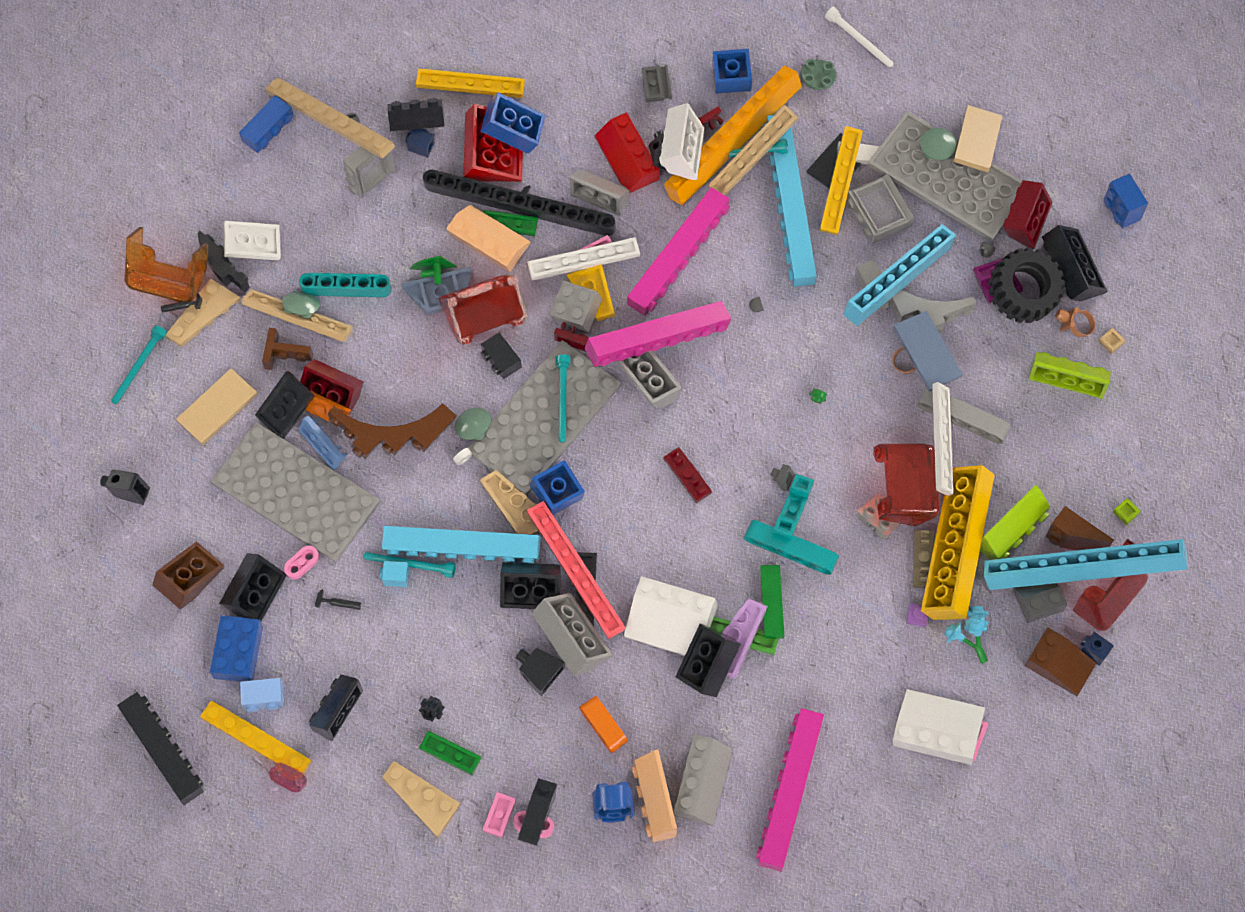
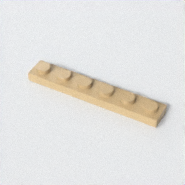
(754, 150)
(317, 323)

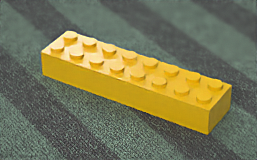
(958, 544)

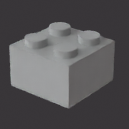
(576, 306)

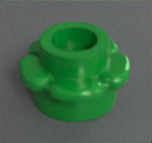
(818, 396)

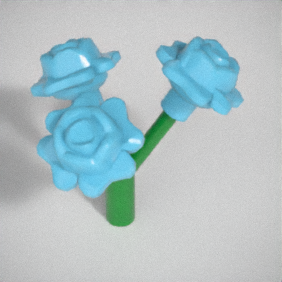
(974, 625)

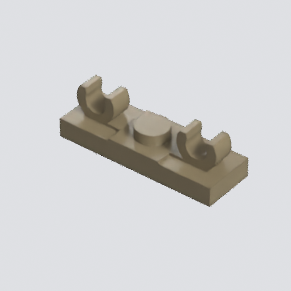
(922, 556)

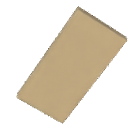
(977, 138)
(216, 406)

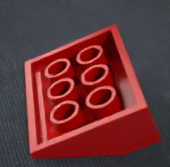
(486, 156)

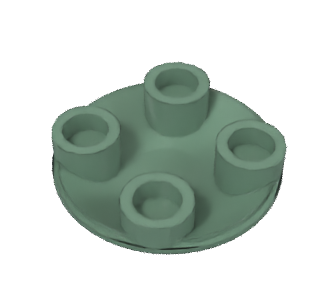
(818, 74)
(938, 144)
(300, 303)
(473, 424)

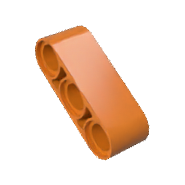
(603, 724)

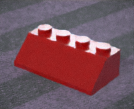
(627, 153)

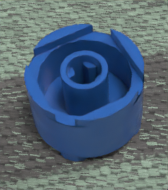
(613, 802)

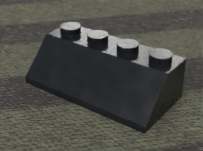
(1075, 262)

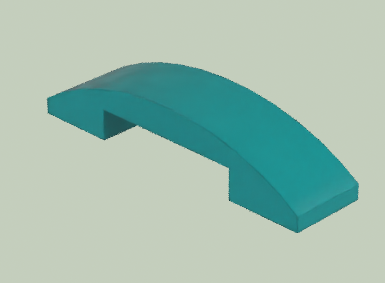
(793, 506)

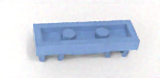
(321, 442)

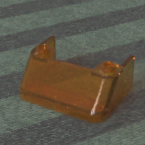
(162, 279)

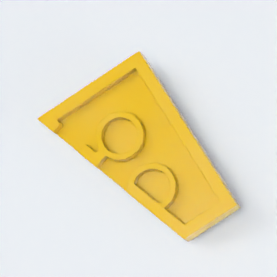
(595, 279)

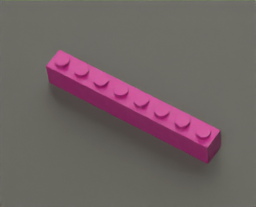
(678, 251)
(657, 333)
(791, 789)

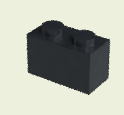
(500, 355)

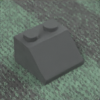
(1040, 601)

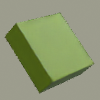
(1126, 511)

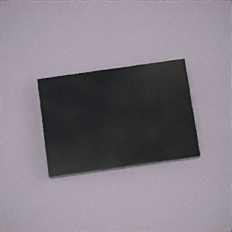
(824, 165)
(284, 405)

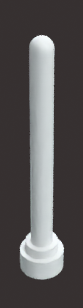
(834, 16)

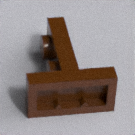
(283, 350)

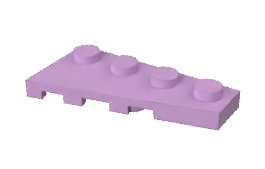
(743, 629)

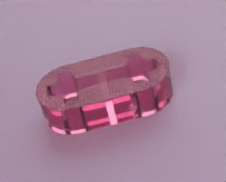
(288, 777)

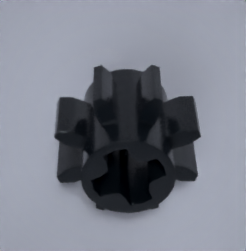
(431, 708)

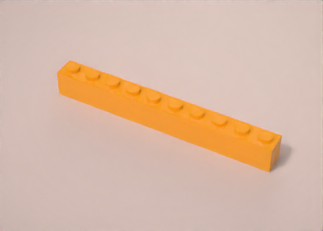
(736, 132)

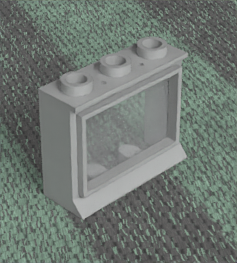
(366, 170)
(880, 209)

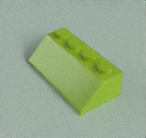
(1070, 375)
(1015, 525)

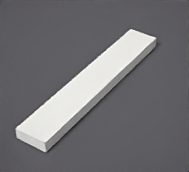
(583, 258)
(942, 439)

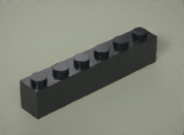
(160, 748)

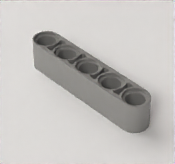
(970, 418)

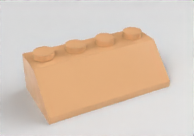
(488, 237)
(655, 797)

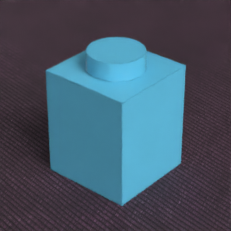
(395, 574)

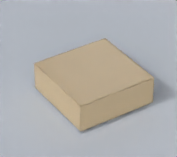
(1111, 340)

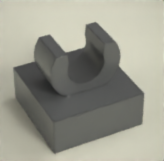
(783, 477)

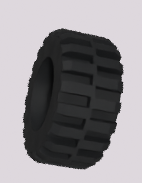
(1042, 270)

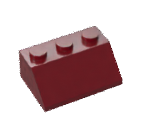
(1028, 213)
(332, 383)

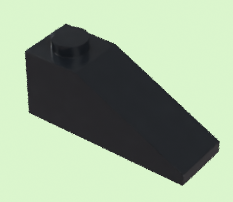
(537, 811)

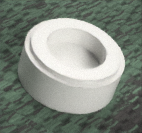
(462, 456)

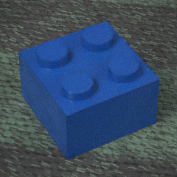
(732, 71)
(1125, 201)
(557, 487)

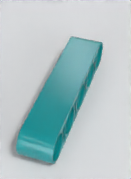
(351, 290)
(792, 548)

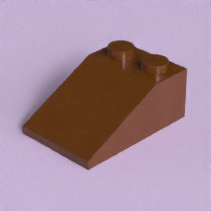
(1076, 533)
(187, 575)
(1061, 662)

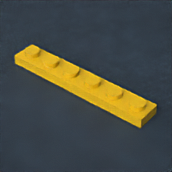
(470, 83)
(841, 180)
(254, 737)

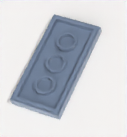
(927, 350)

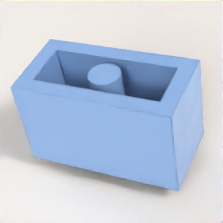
(262, 694)

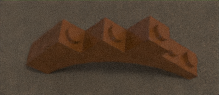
(393, 438)

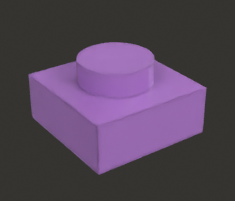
(915, 616)

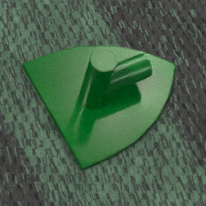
(432, 267)

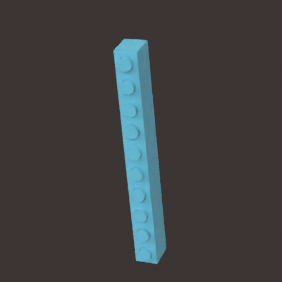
(793, 213)
(1086, 564)

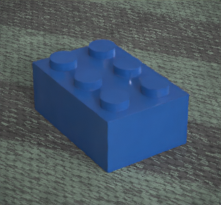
(513, 123)
(236, 649)

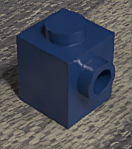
(420, 142)
(1096, 647)

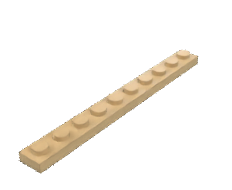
(330, 118)

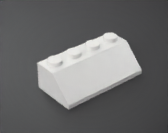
(682, 142)

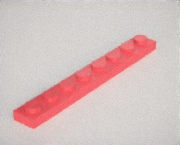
(576, 570)

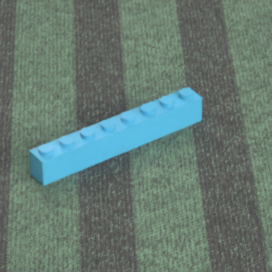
(899, 275)
(461, 543)

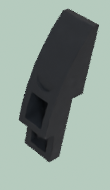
(221, 265)

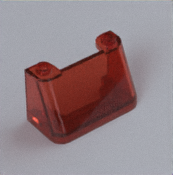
(483, 307)
(909, 483)
(1104, 607)

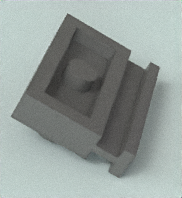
(656, 83)

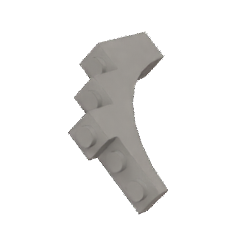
(907, 305)

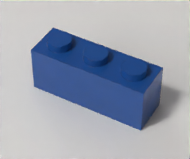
(266, 124)

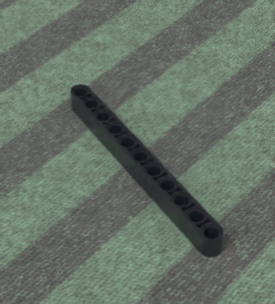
(525, 208)

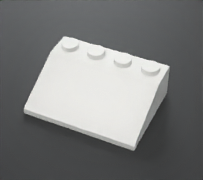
(667, 615)
(938, 726)

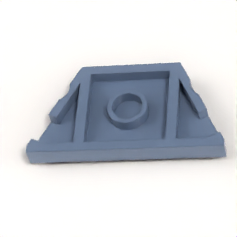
(426, 294)

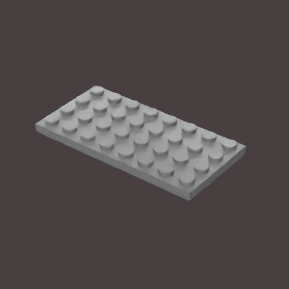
(962, 192)
(526, 430)
(295, 492)

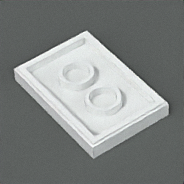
(251, 240)

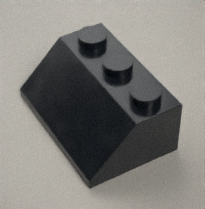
(416, 114)
(528, 584)
(253, 587)
(708, 660)
(336, 706)

